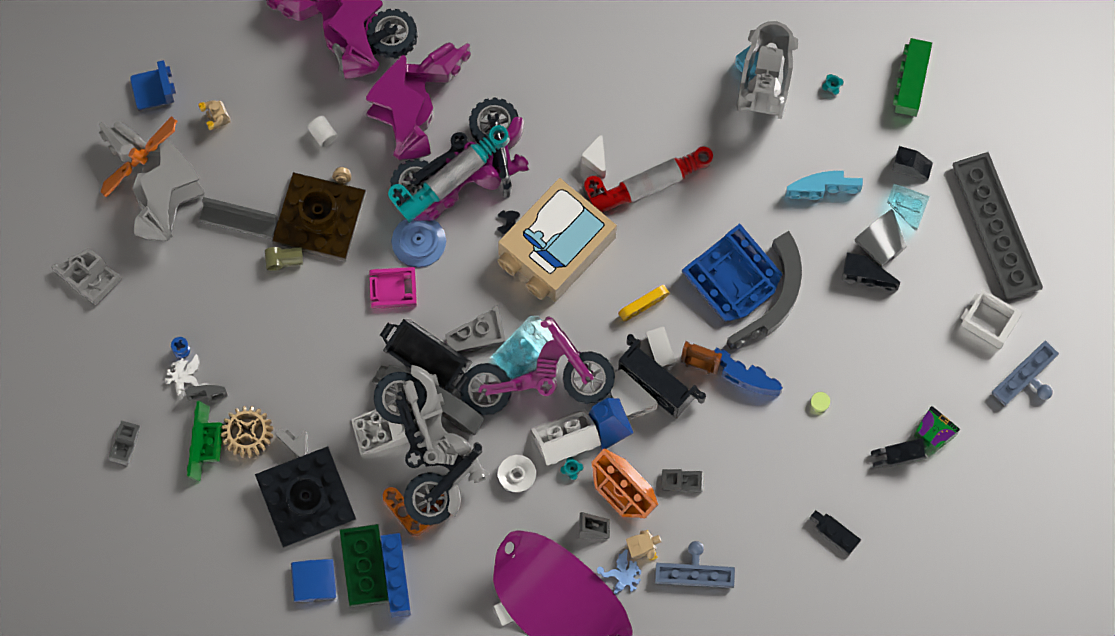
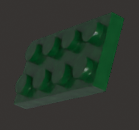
(364, 565)

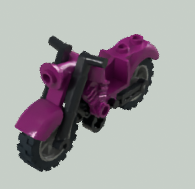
(489, 176)

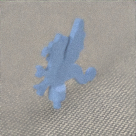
(624, 577)

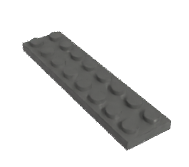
(997, 226)

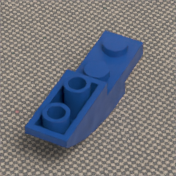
(752, 379)

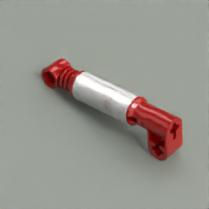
(646, 182)

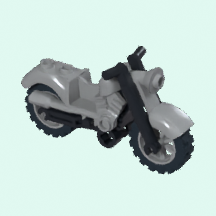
(430, 442)

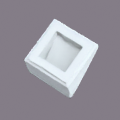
(502, 614)

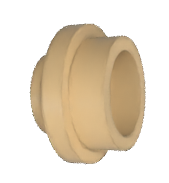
(341, 175)

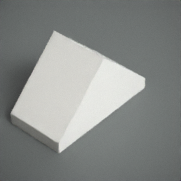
(594, 157)

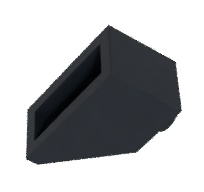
(912, 163)

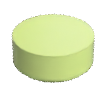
(820, 402)

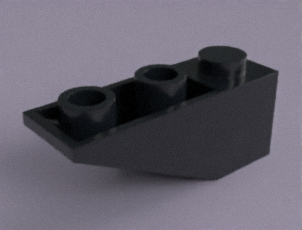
(865, 271)

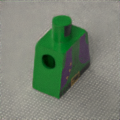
(936, 430)

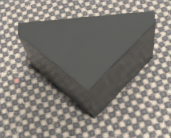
(593, 527)

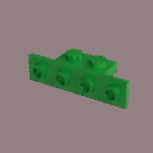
(205, 441)

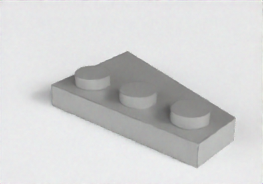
(479, 333)

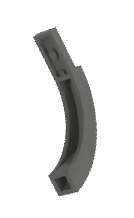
(792, 274)

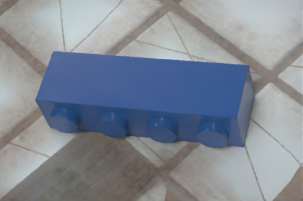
(395, 575)

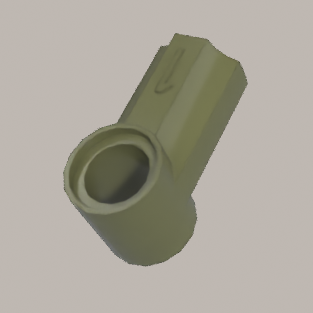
(278, 258)

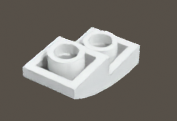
(661, 347)

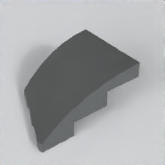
(882, 239)

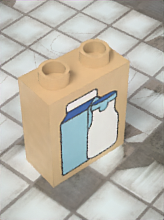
(556, 241)

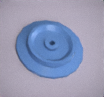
(421, 252)

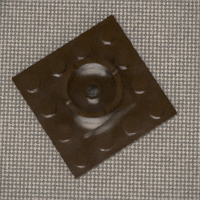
(319, 216)

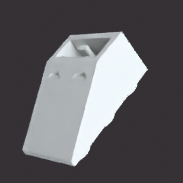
(376, 433)

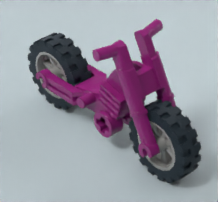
(546, 371)

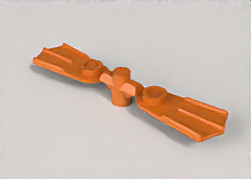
(138, 156)

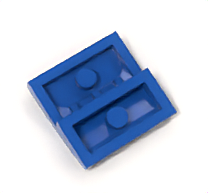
(313, 580)

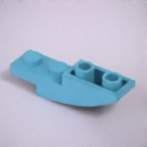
(816, 185)

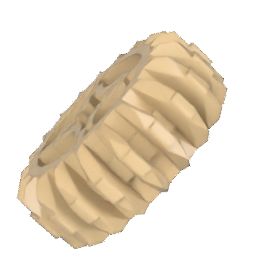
(260, 419)

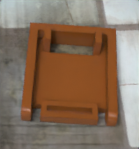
(701, 358)

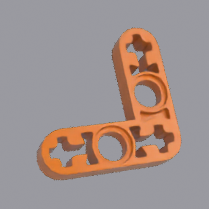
(407, 520)

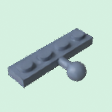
(1026, 374)
(695, 574)

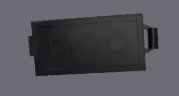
(420, 348)
(657, 381)

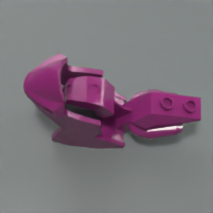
(403, 100)

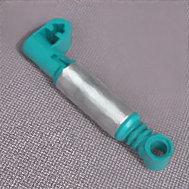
(448, 177)

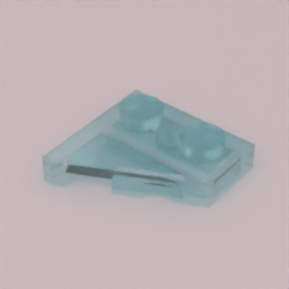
(908, 204)

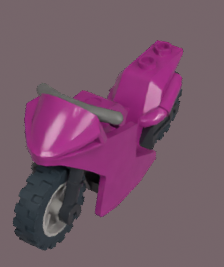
(356, 31)

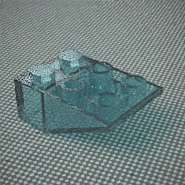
(521, 350)

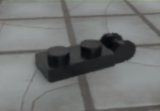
(901, 453)

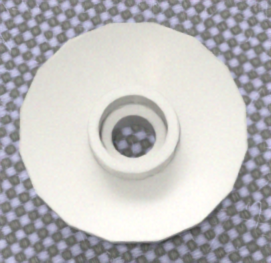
(516, 464)

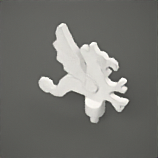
(181, 376)

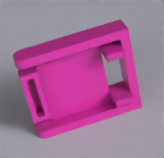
(389, 288)

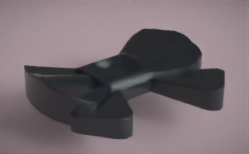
(511, 217)

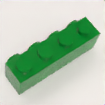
(913, 77)

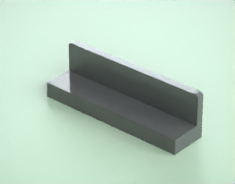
(238, 218)

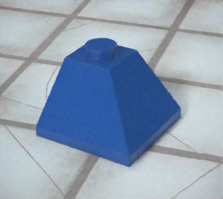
(610, 422)

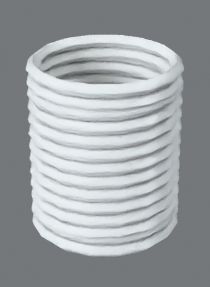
(322, 131)

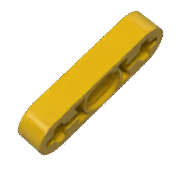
(643, 303)

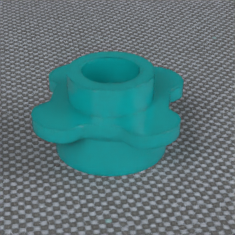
(832, 79)
(570, 462)

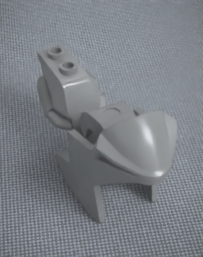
(764, 90)
(161, 185)

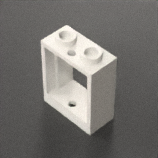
(998, 305)

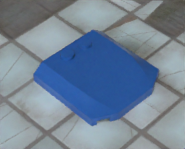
(734, 275)

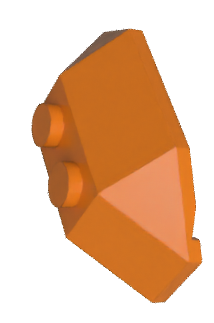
(622, 486)

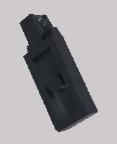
(835, 532)

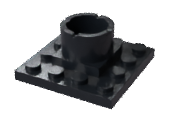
(299, 517)

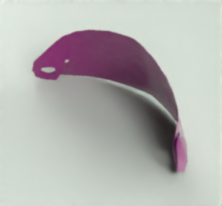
(554, 590)

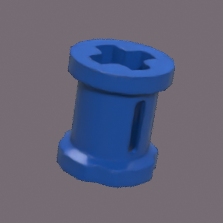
(176, 343)

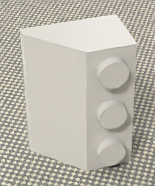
(566, 437)

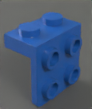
(153, 87)

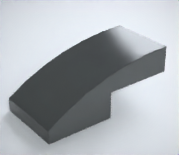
(213, 392)
(124, 443)
(682, 480)

